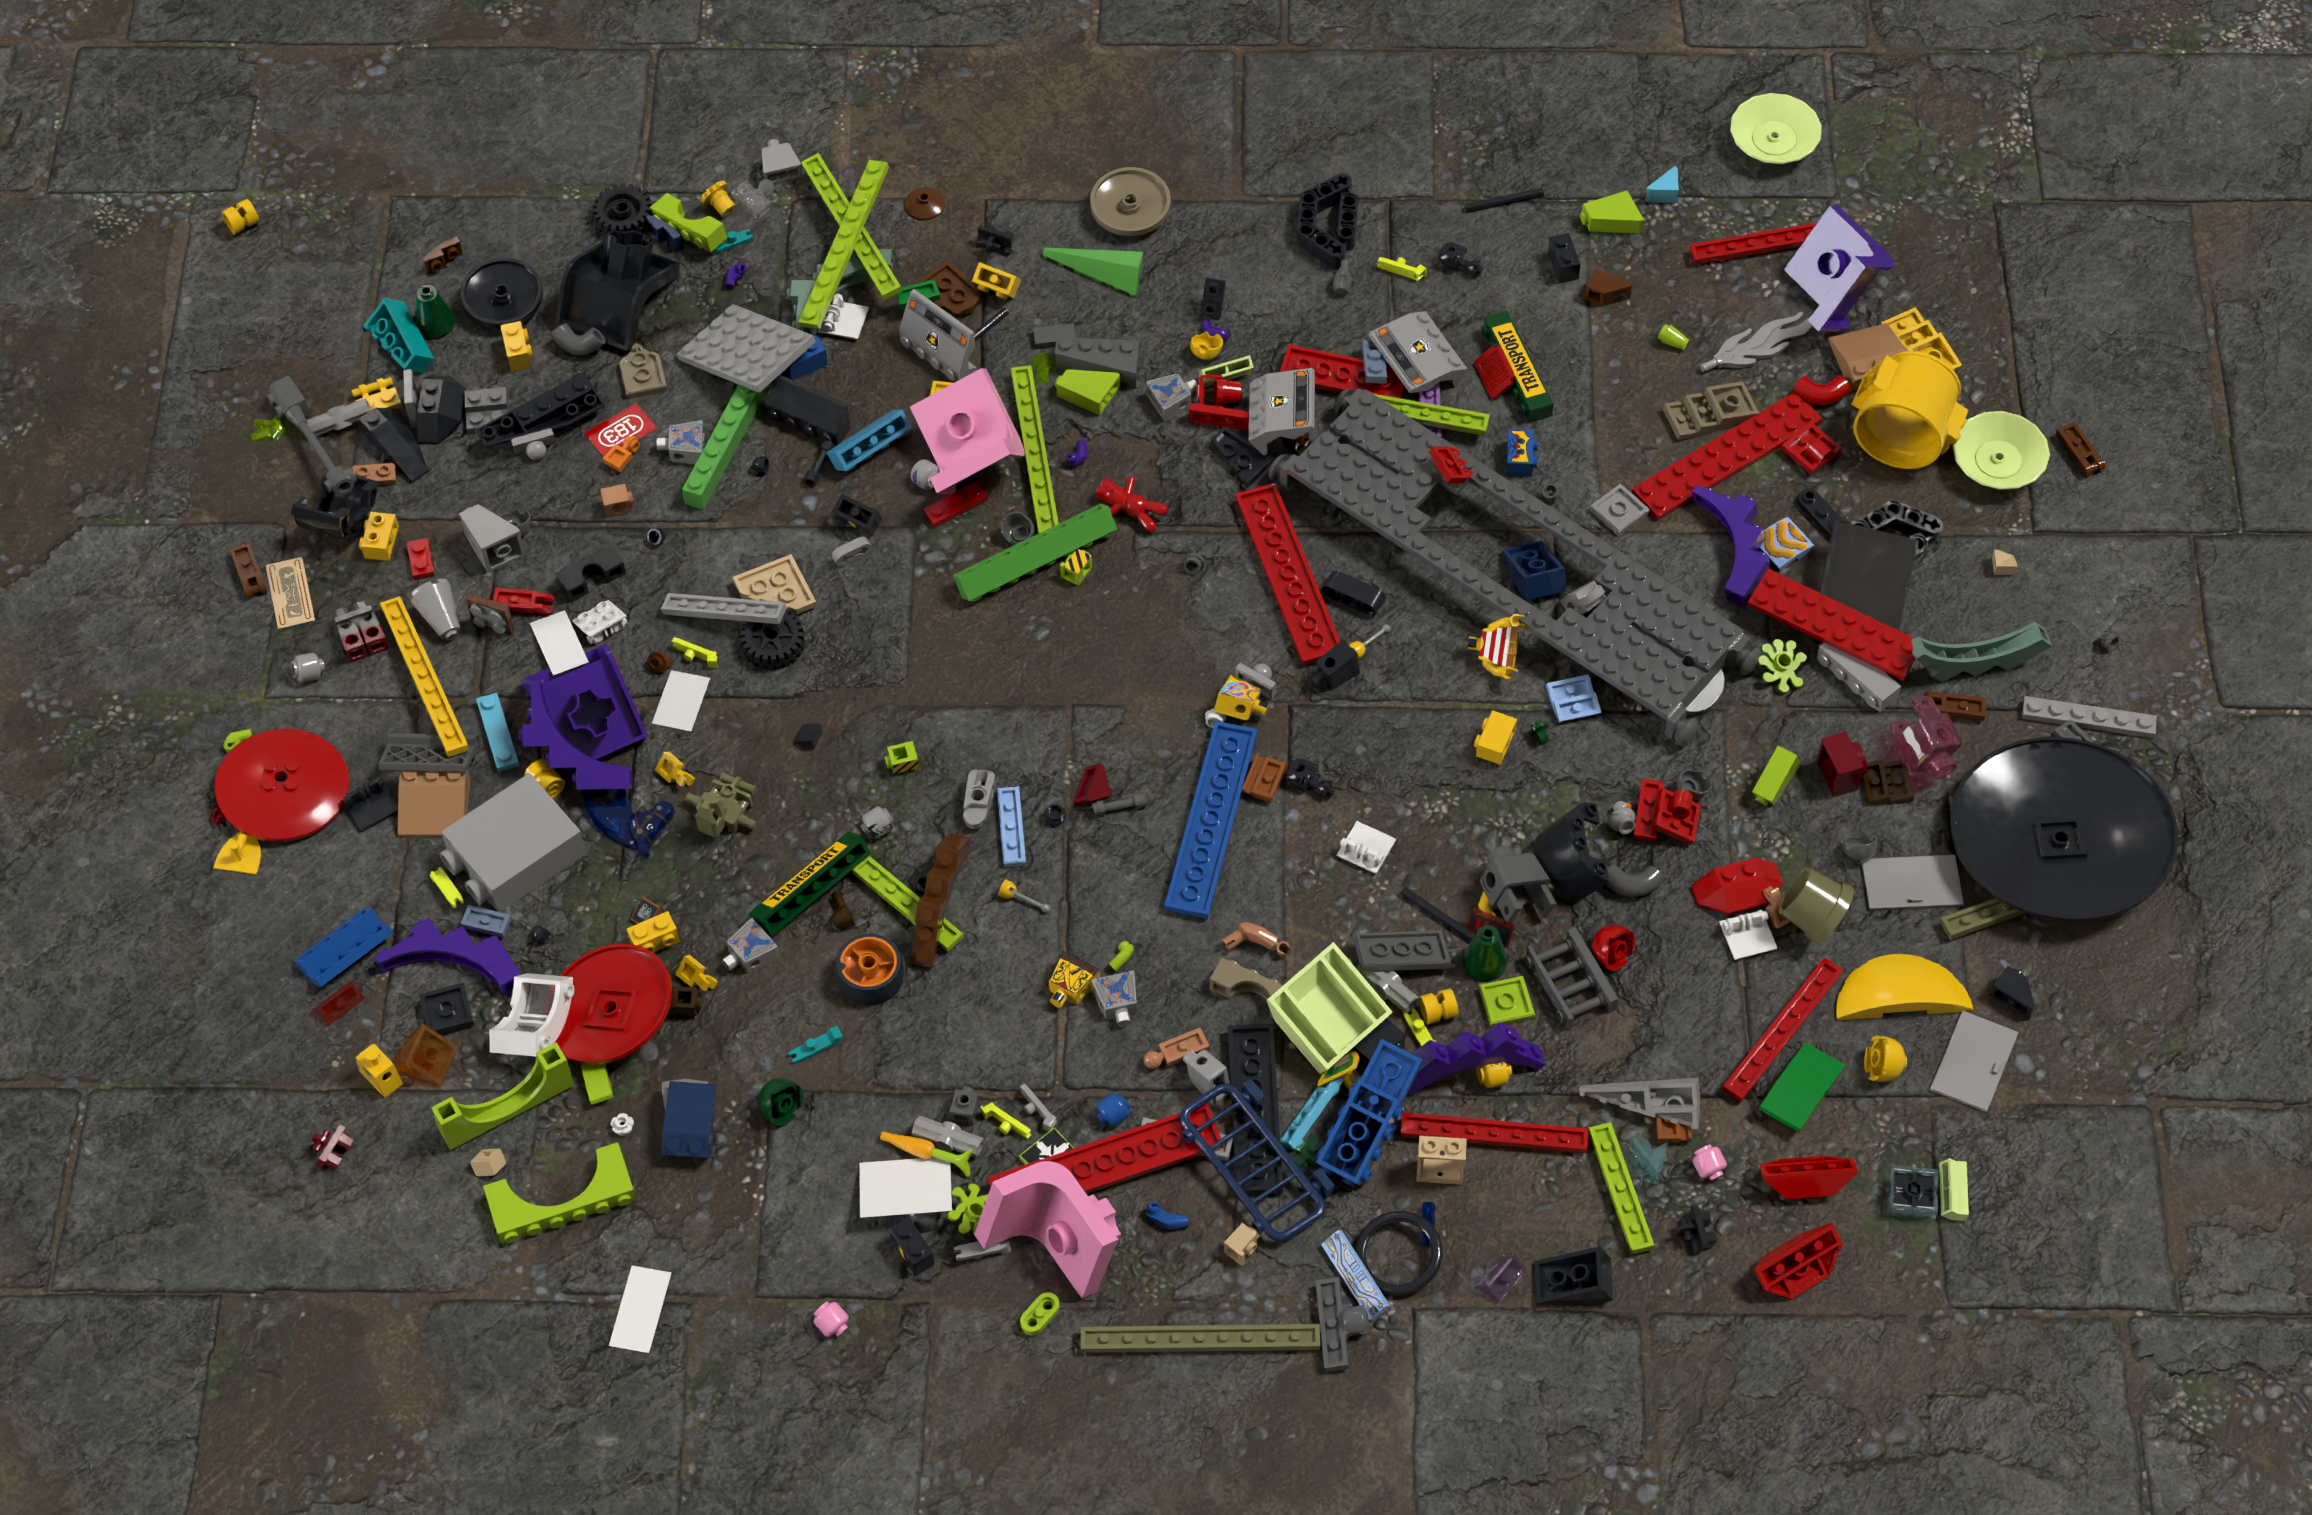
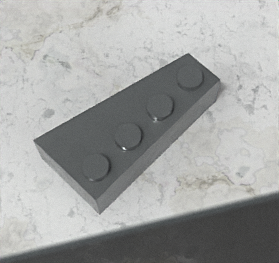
(1099, 355)

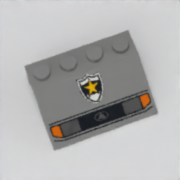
(937, 337)
(1418, 352)
(1281, 406)

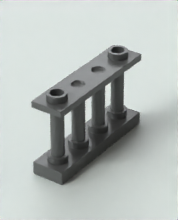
(1583, 961)

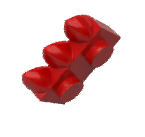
(1449, 464)

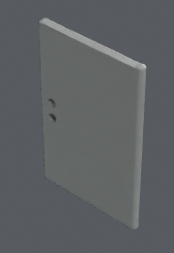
(1919, 879)
(1971, 1058)

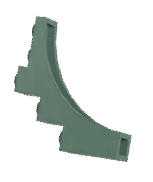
(853, 274)
(1975, 658)

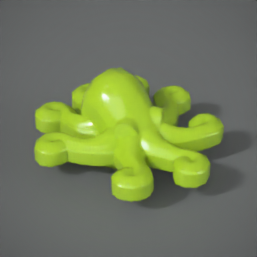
(1781, 664)
(970, 1206)

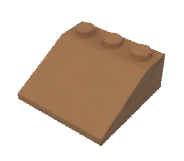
(1862, 350)
(431, 801)

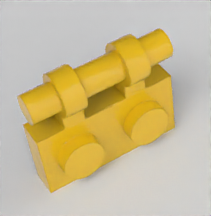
(383, 399)

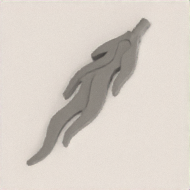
(1759, 346)

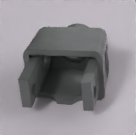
(1515, 882)

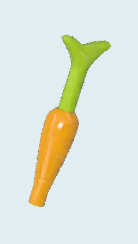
(926, 1149)

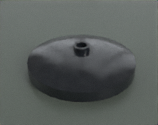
(501, 292)

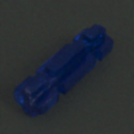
(1428, 1213)

